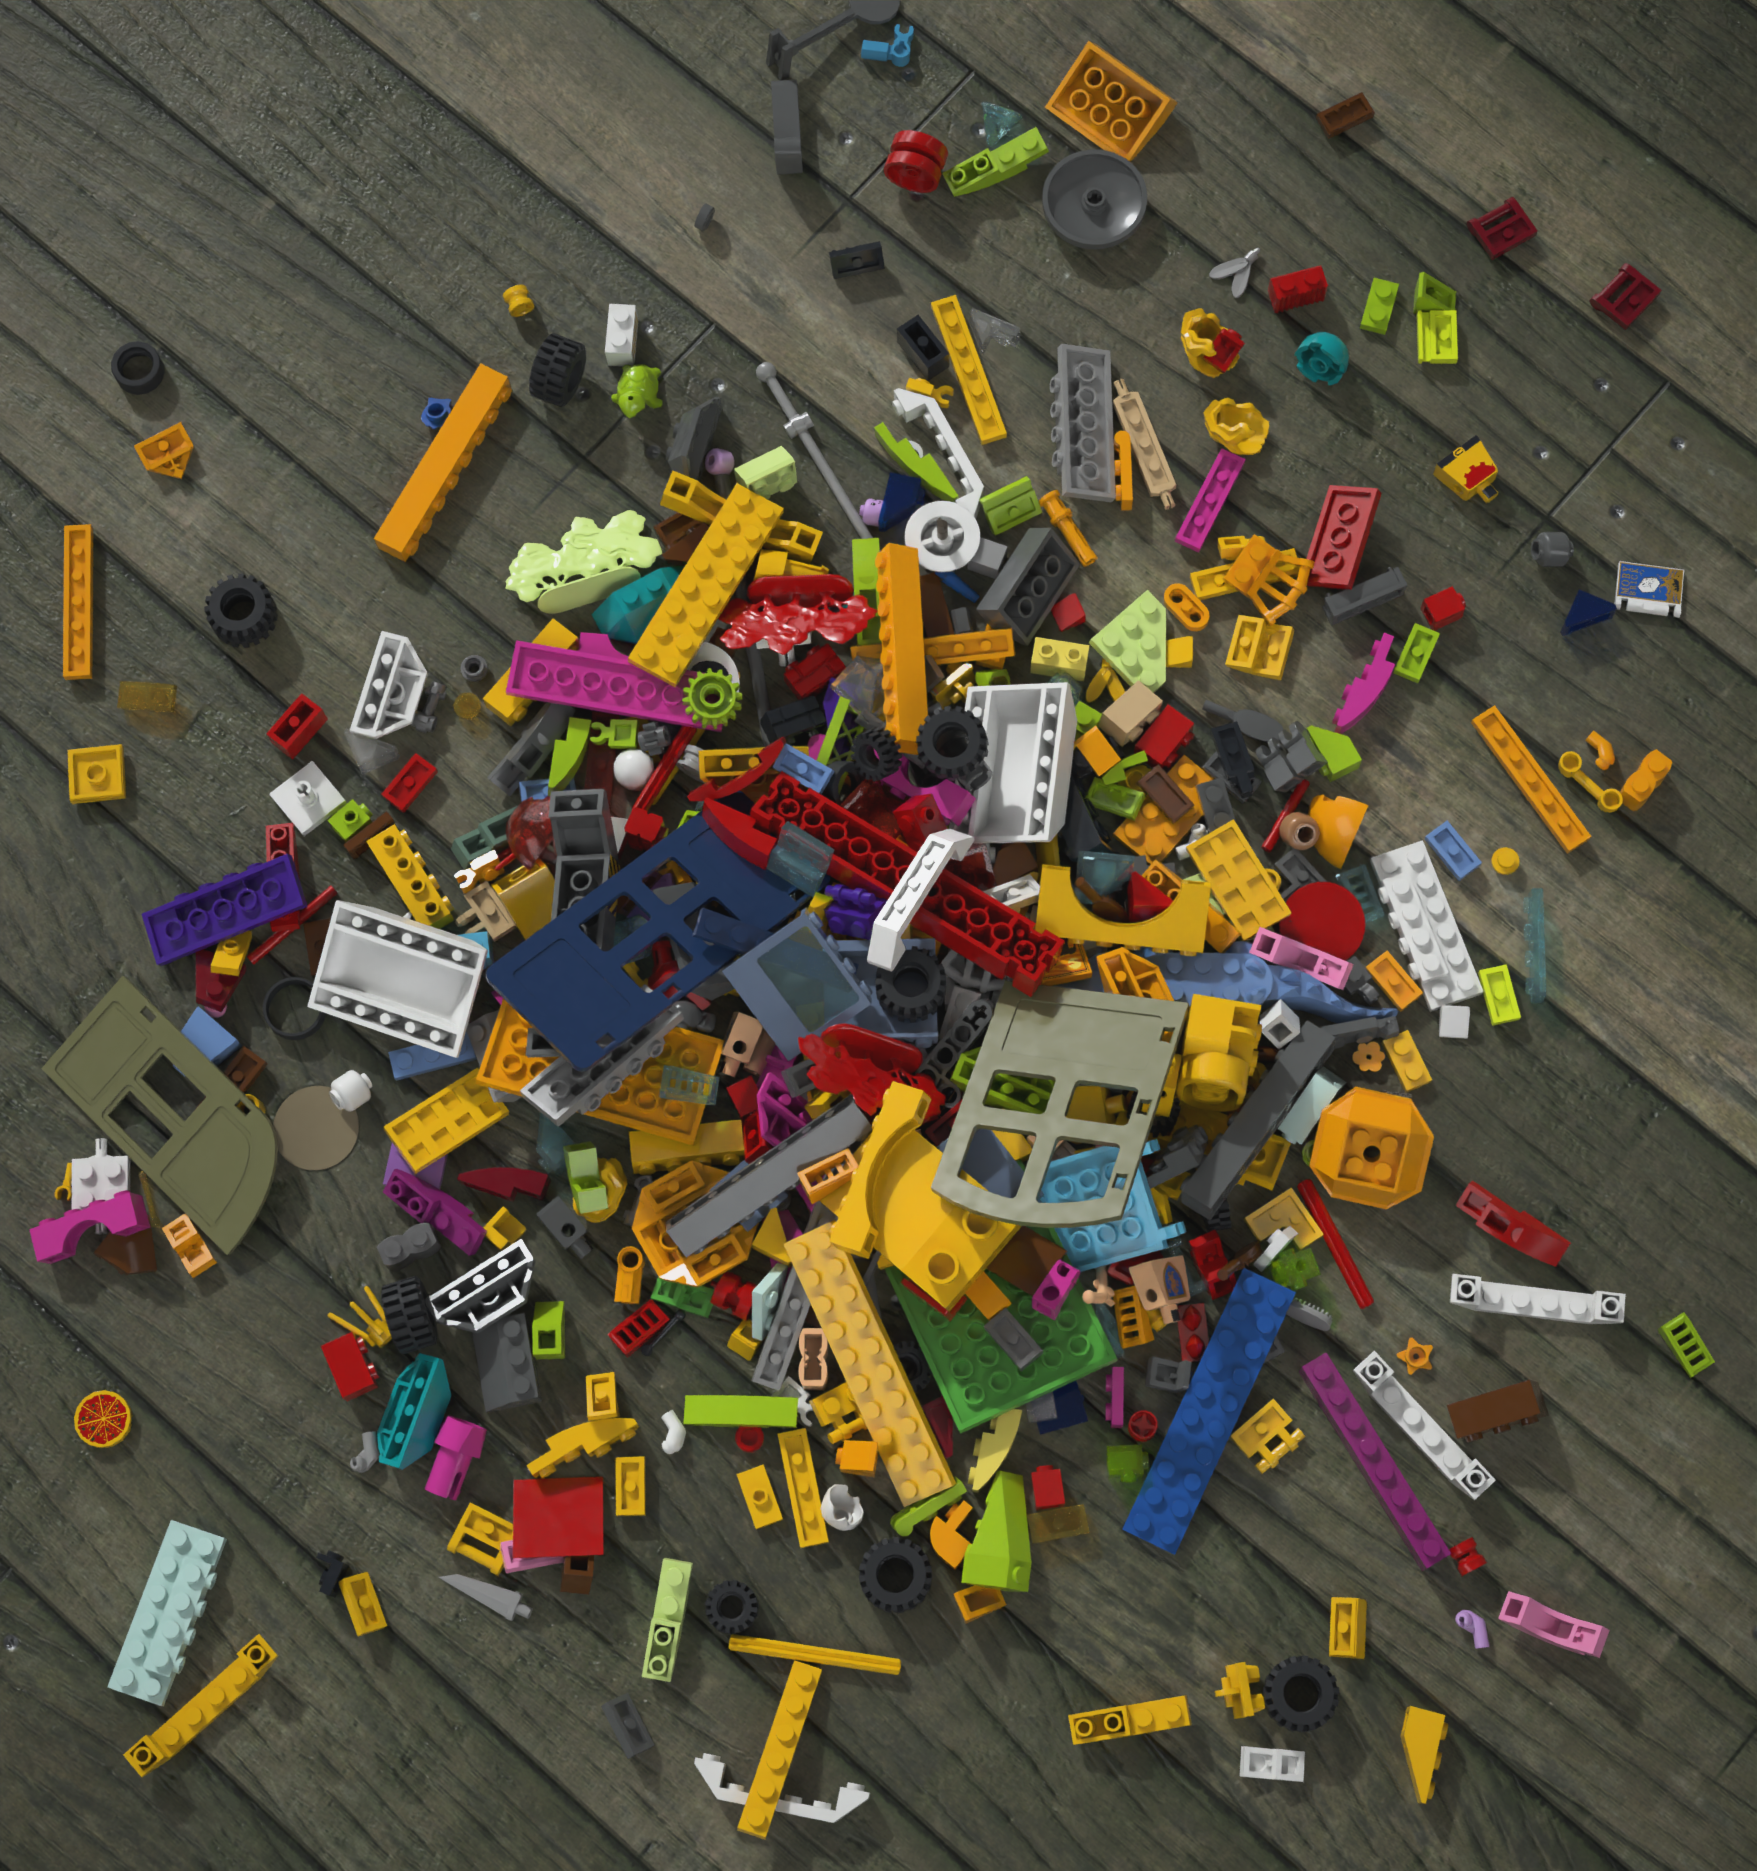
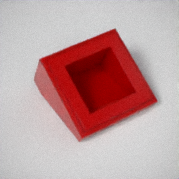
(1068, 613)

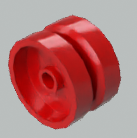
(915, 161)

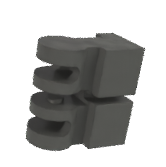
(1289, 769)

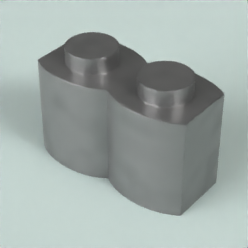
(402, 1250)

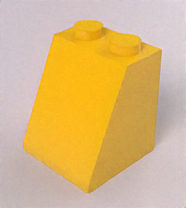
(527, 897)

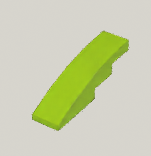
(924, 468)
(740, 1411)

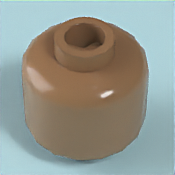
(1299, 831)

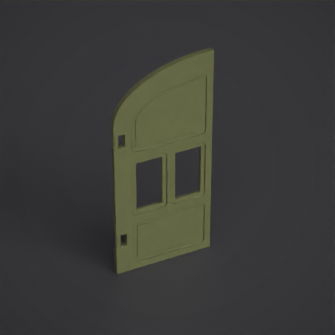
(217, 1159)

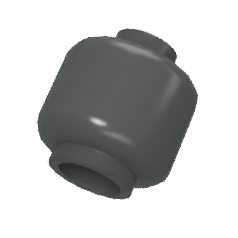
(1552, 549)

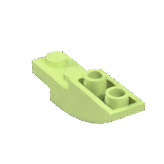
(667, 1620)

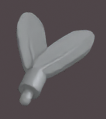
(1240, 267)

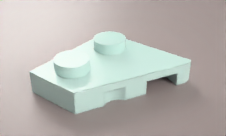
(766, 1300)

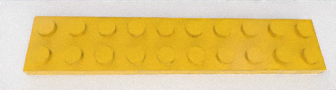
(870, 1366)

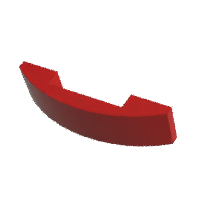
(711, 789)

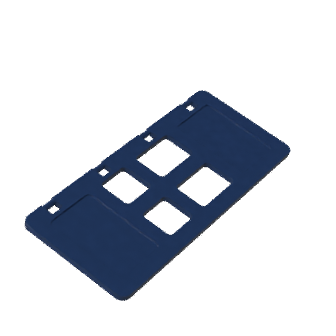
(582, 994)

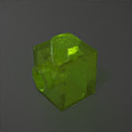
(1126, 1462)

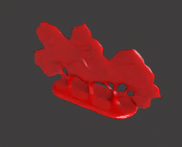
(792, 612)
(865, 1066)

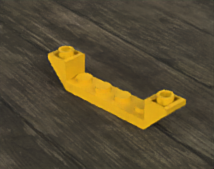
(203, 1709)

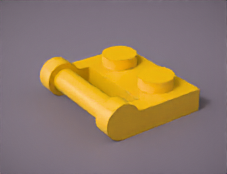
(485, 1528)

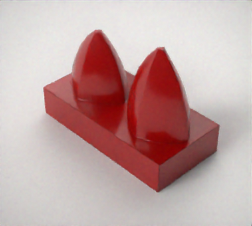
(1192, 1332)

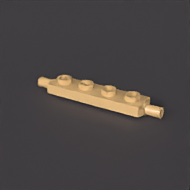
(1144, 444)

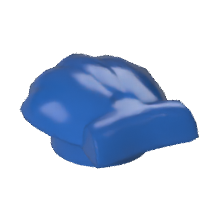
(436, 412)

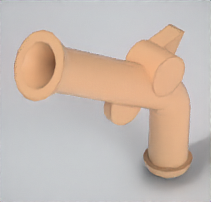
(1104, 1292)

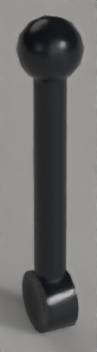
(647, 1349)

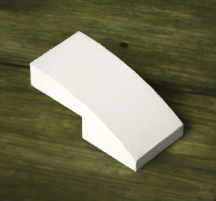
(1272, 1764)

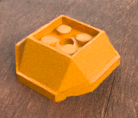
(1365, 1120)
(667, 1198)

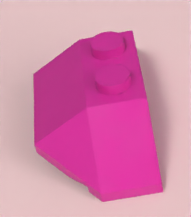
(779, 1112)

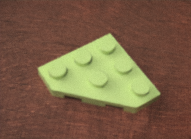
(1136, 642)

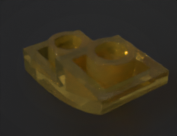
(146, 696)

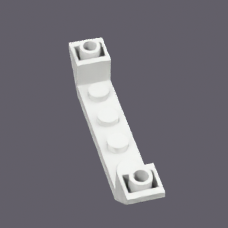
(914, 405)
(886, 941)
(1537, 1302)
(1421, 1428)
(848, 1798)

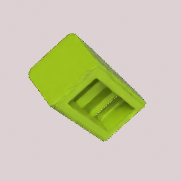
(1671, 1341)

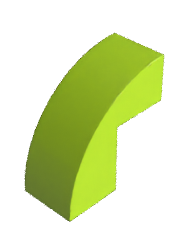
(584, 1177)

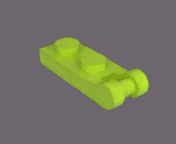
(926, 1508)

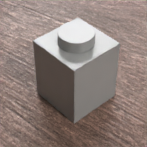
(988, 558)

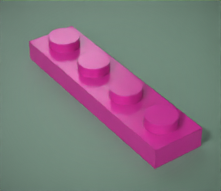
(1210, 500)

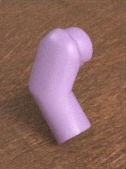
(1474, 1624)

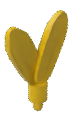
(1104, 677)

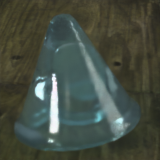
(997, 121)

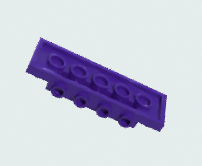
(224, 909)

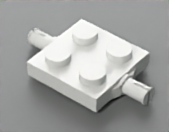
(99, 1178)

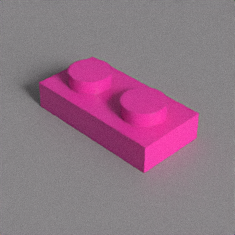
(1115, 1384)

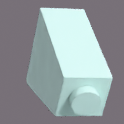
(1307, 1109)

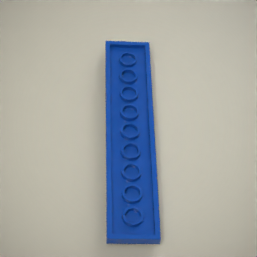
(1209, 1411)

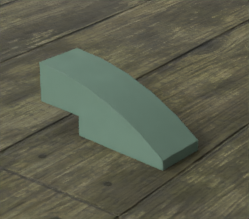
(486, 838)

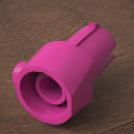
(458, 1445)

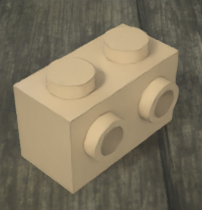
(1130, 714)

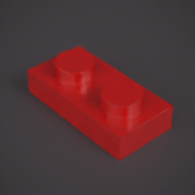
(409, 782)

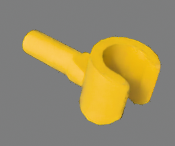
(66, 1184)

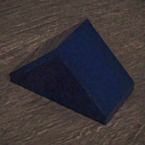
(1586, 612)

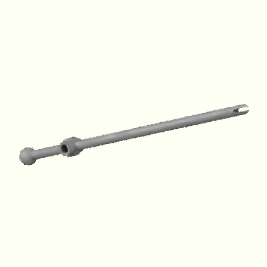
(799, 426)

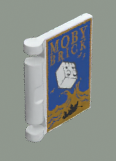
(1649, 588)

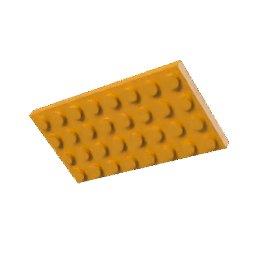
(637, 1100)

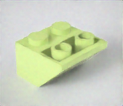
(768, 473)

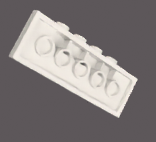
(1425, 926)

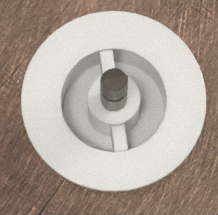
(944, 536)

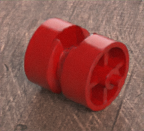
(733, 1294)

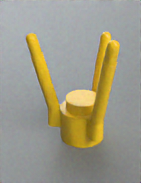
(378, 1330)

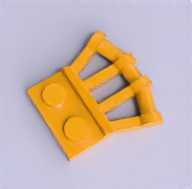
(1254, 566)

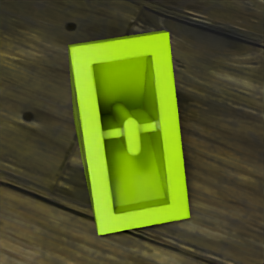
(1432, 295)

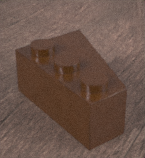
(1498, 1410)

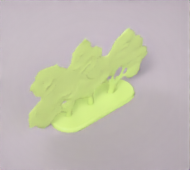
(587, 553)

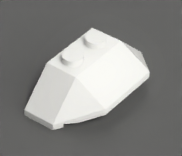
(390, 688)

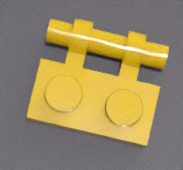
(831, 1408)
(1261, 1429)

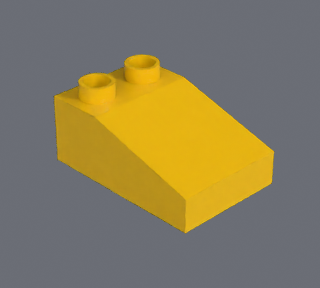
(921, 1232)

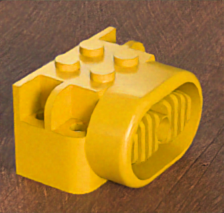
(1218, 1053)

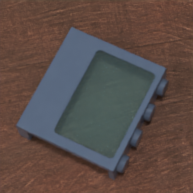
(798, 983)

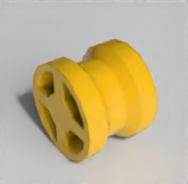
(518, 300)

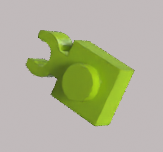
(620, 734)

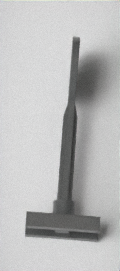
(870, 11)

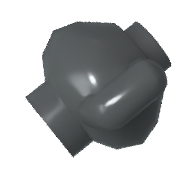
(693, 1017)

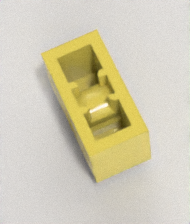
(1059, 656)

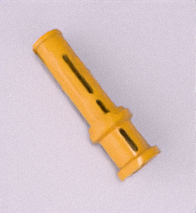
(1062, 518)

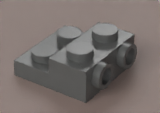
(1180, 1155)

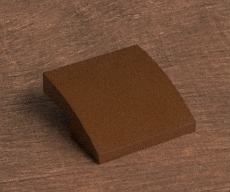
(1026, 1260)

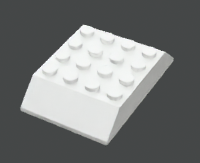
(1030, 761)
(398, 977)

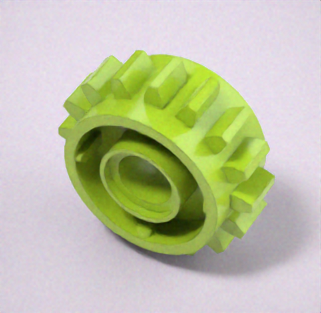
(712, 684)

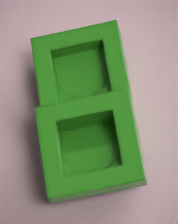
(684, 1297)

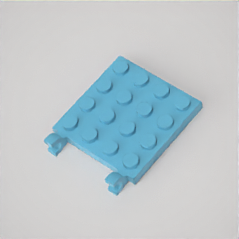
(1087, 1178)

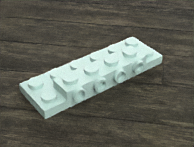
(167, 1613)

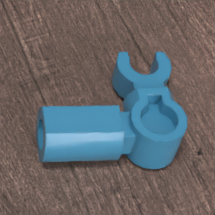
(898, 52)

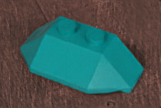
(632, 607)
(414, 1412)

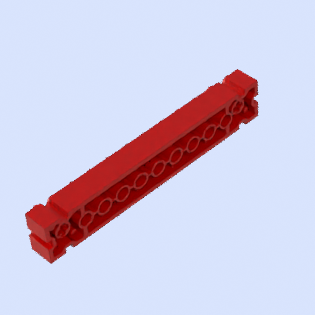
(951, 911)

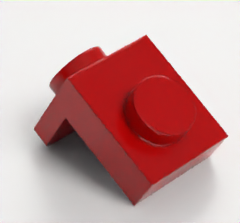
(1227, 346)

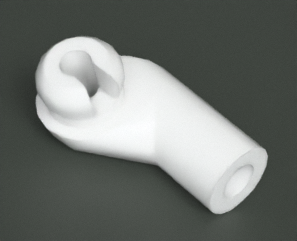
(1197, 832)
(676, 1433)

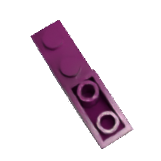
(435, 1207)

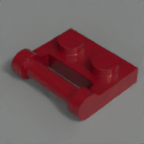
(1506, 234)
(1632, 300)

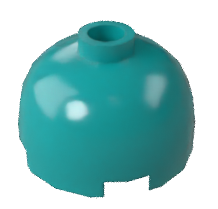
(1323, 357)

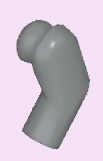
(368, 1455)

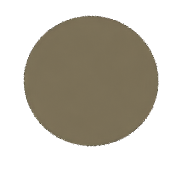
(313, 1130)

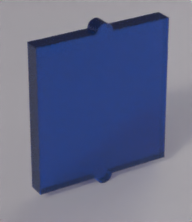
(1068, 1407)

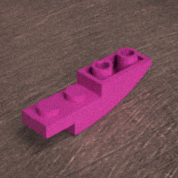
(1365, 691)

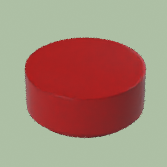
(749, 1438)

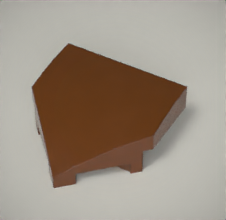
(130, 1253)

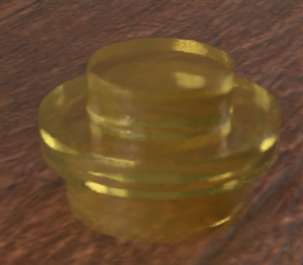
(467, 705)

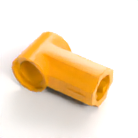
(629, 1279)

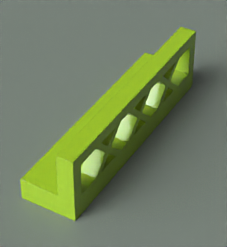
(832, 736)

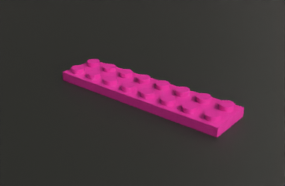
(598, 684)

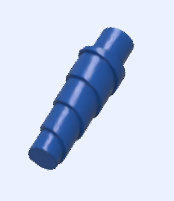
(958, 585)

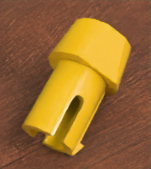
(775, 563)

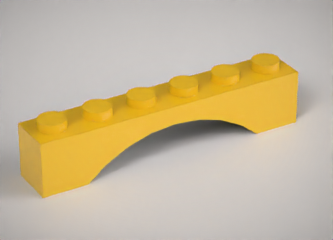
(700, 503)
(901, 1114)

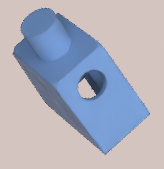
(209, 1037)

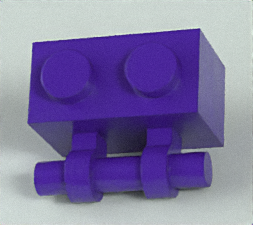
(852, 911)

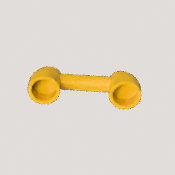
(1608, 800)

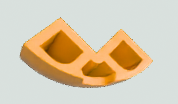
(1337, 825)

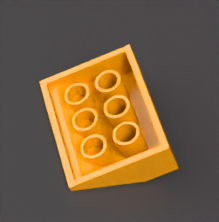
(1110, 103)

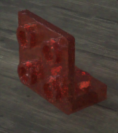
(873, 807)

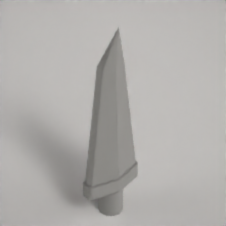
(497, 1598)

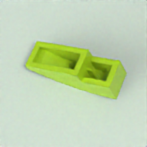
(569, 754)

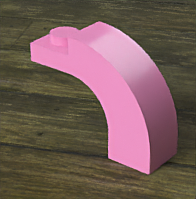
(1301, 957)
(1553, 1626)

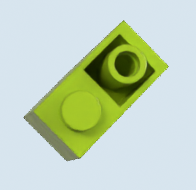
(1337, 750)
(549, 1330)

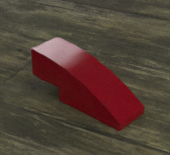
(507, 1182)

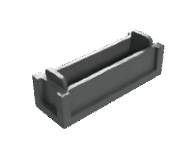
(1364, 596)

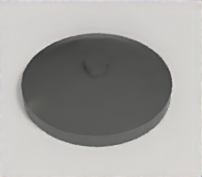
(1094, 199)

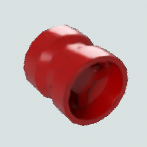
(1143, 1421)
(1470, 1562)

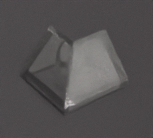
(862, 685)

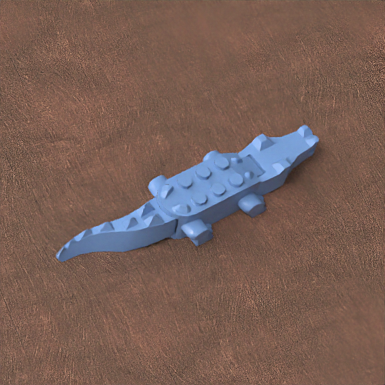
(1243, 978)

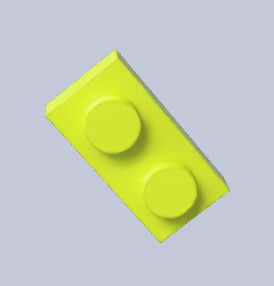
(1499, 995)

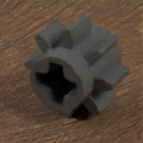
(654, 738)

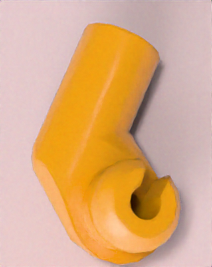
(1604, 748)

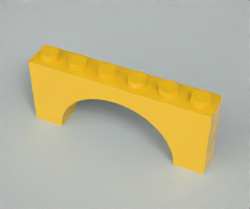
(1176, 928)

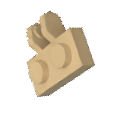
(489, 910)

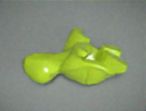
(636, 388)

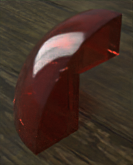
(530, 831)

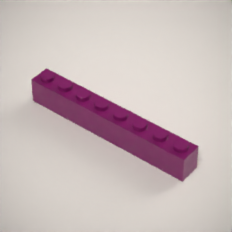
(1374, 1462)

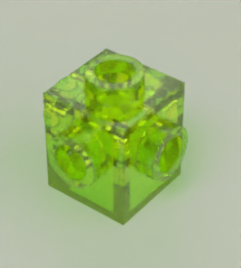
(1295, 1268)

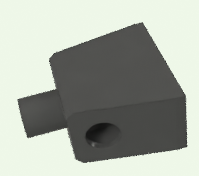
(557, 1216)

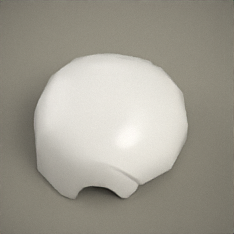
(633, 769)
(841, 1509)

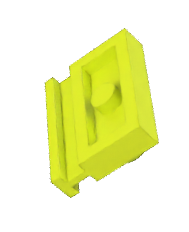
(1437, 337)

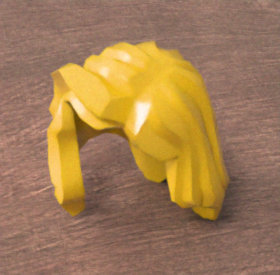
(1197, 338)
(1236, 426)
(615, 1181)

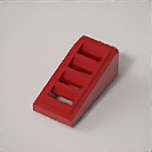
(624, 1326)

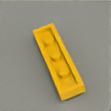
(1209, 582)
(803, 1488)

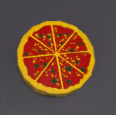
(103, 1419)

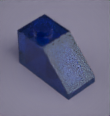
(900, 500)

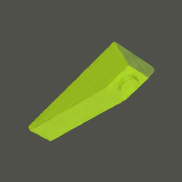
(1001, 1546)

